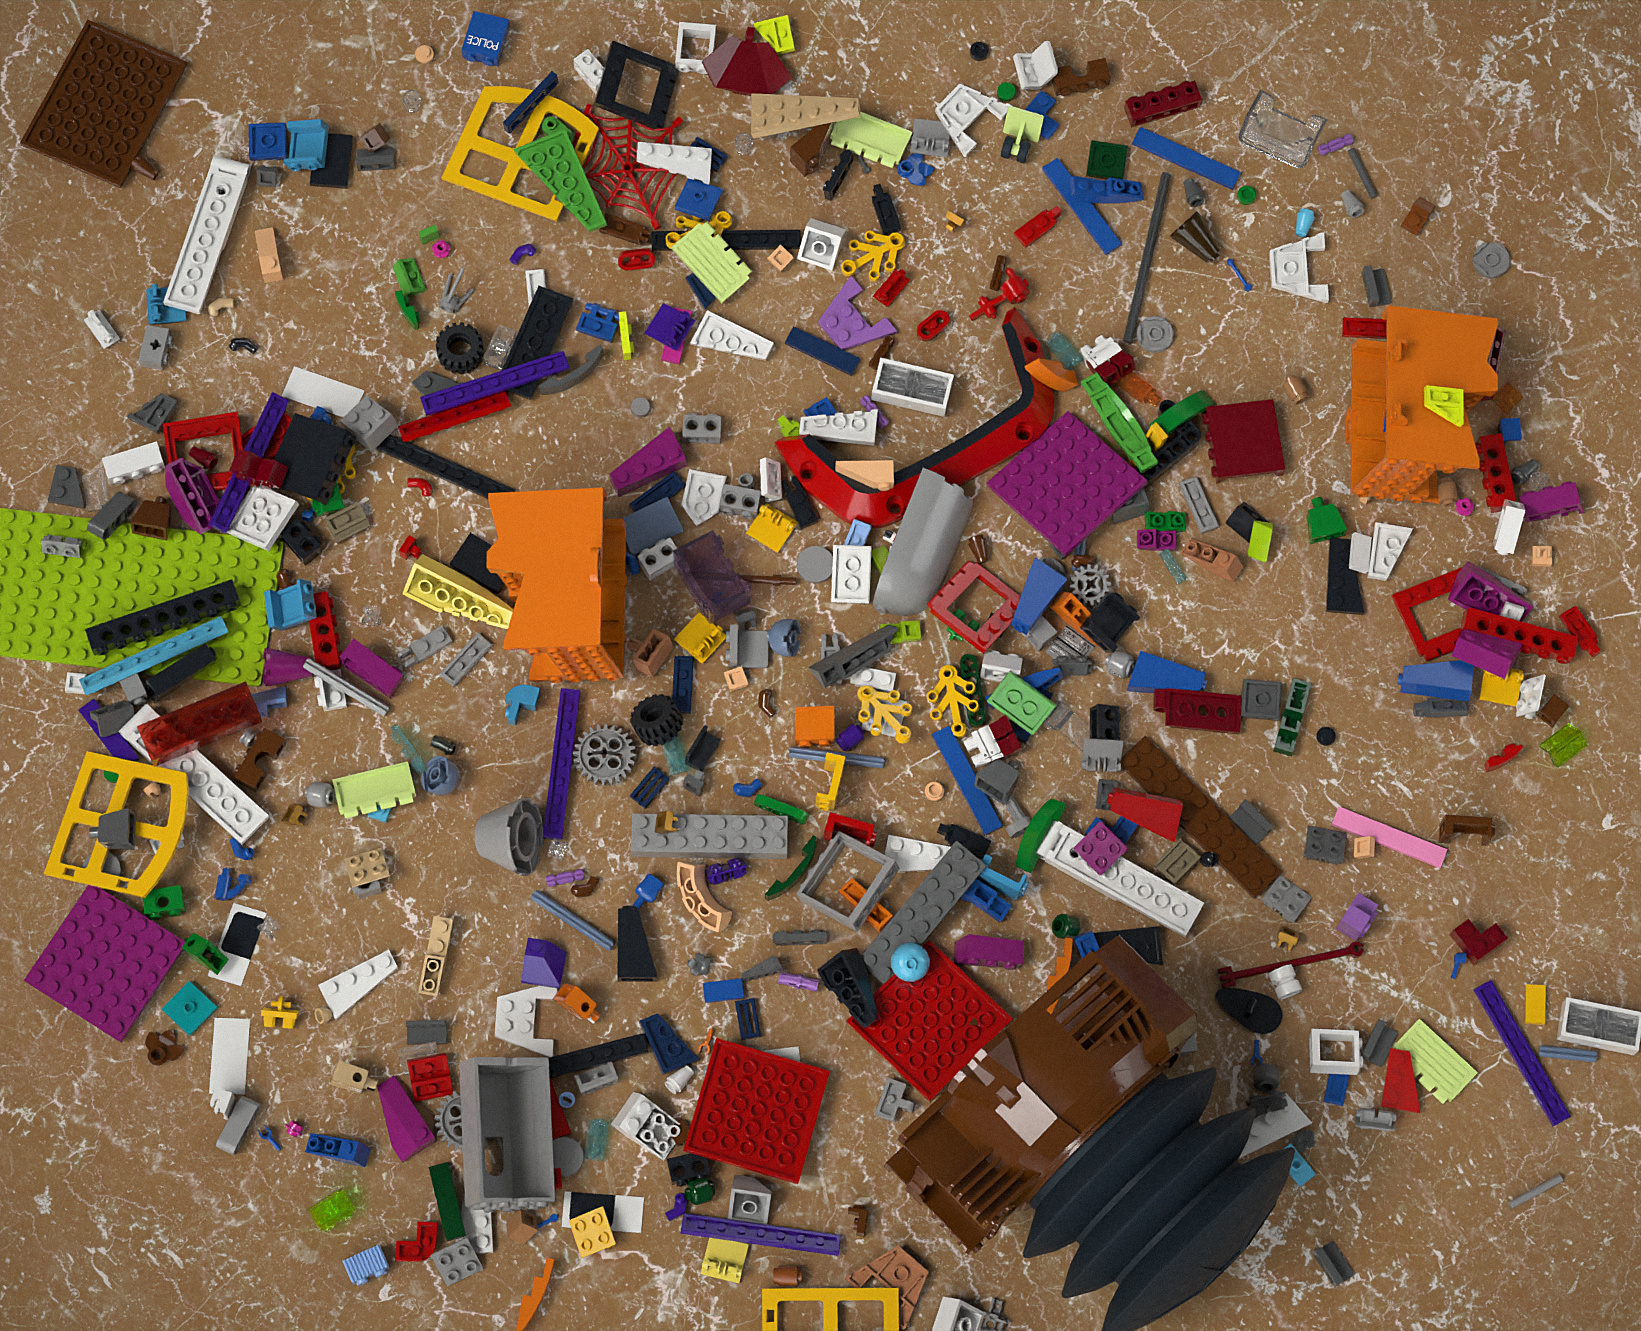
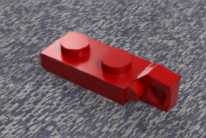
(1037, 226)
(1579, 627)

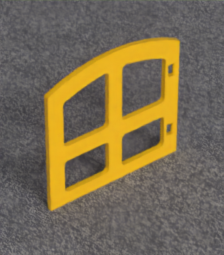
(471, 141)
(168, 836)
(830, 1299)

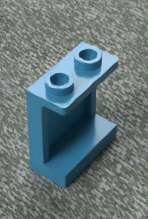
(307, 144)
(290, 605)
(1001, 883)

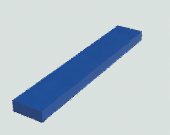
(1186, 158)
(1083, 210)
(965, 780)

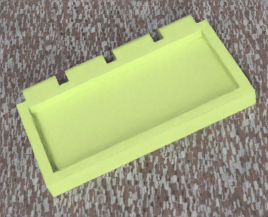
(873, 137)
(711, 262)
(374, 788)
(1435, 1062)

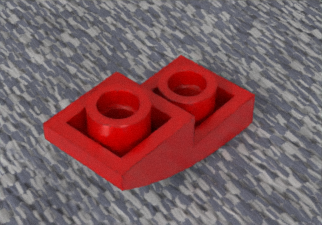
(1508, 754)

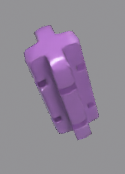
(1335, 144)
(866, 401)
(565, 877)

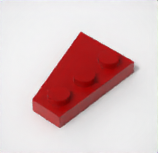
(1400, 1084)

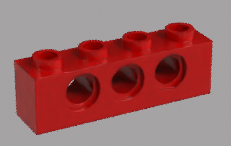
(1495, 445)
(332, 659)

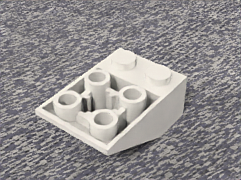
(646, 1125)

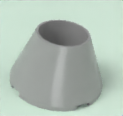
(511, 836)

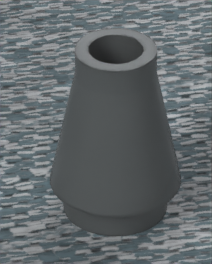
(1193, 194)
(1523, 472)

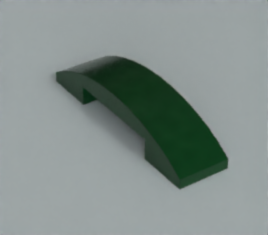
(779, 888)

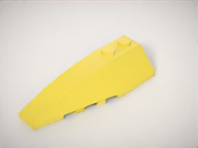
(454, 593)

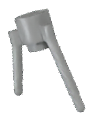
(449, 301)

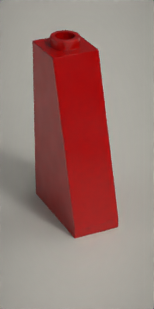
(1150, 811)

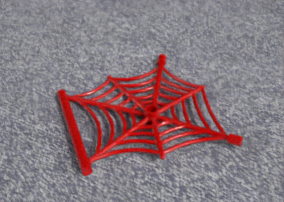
(627, 165)

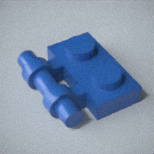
(596, 326)

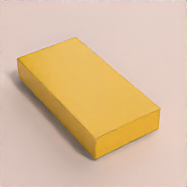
(1156, 438)
(1535, 1004)

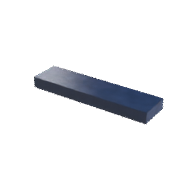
(530, 102)
(822, 351)

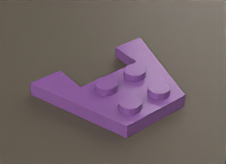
(846, 325)

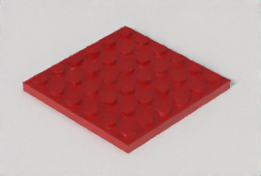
(927, 1021)
(756, 1111)

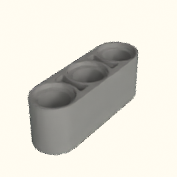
(238, 1125)

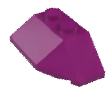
(191, 493)

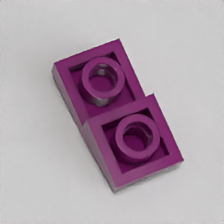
(1156, 540)

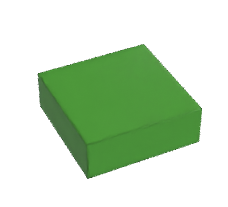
(428, 234)

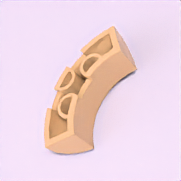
(698, 898)

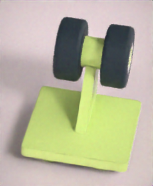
(1022, 125)

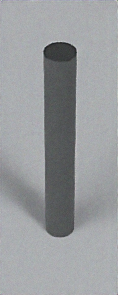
(1362, 173)

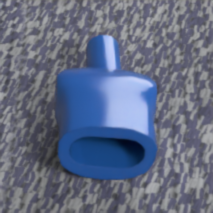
(647, 890)

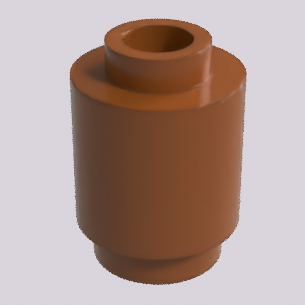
(787, 1276)

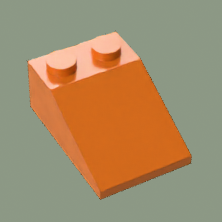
(814, 726)

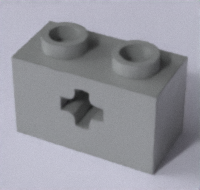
(152, 338)

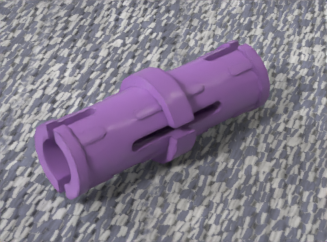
(798, 981)

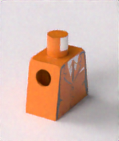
(576, 1003)

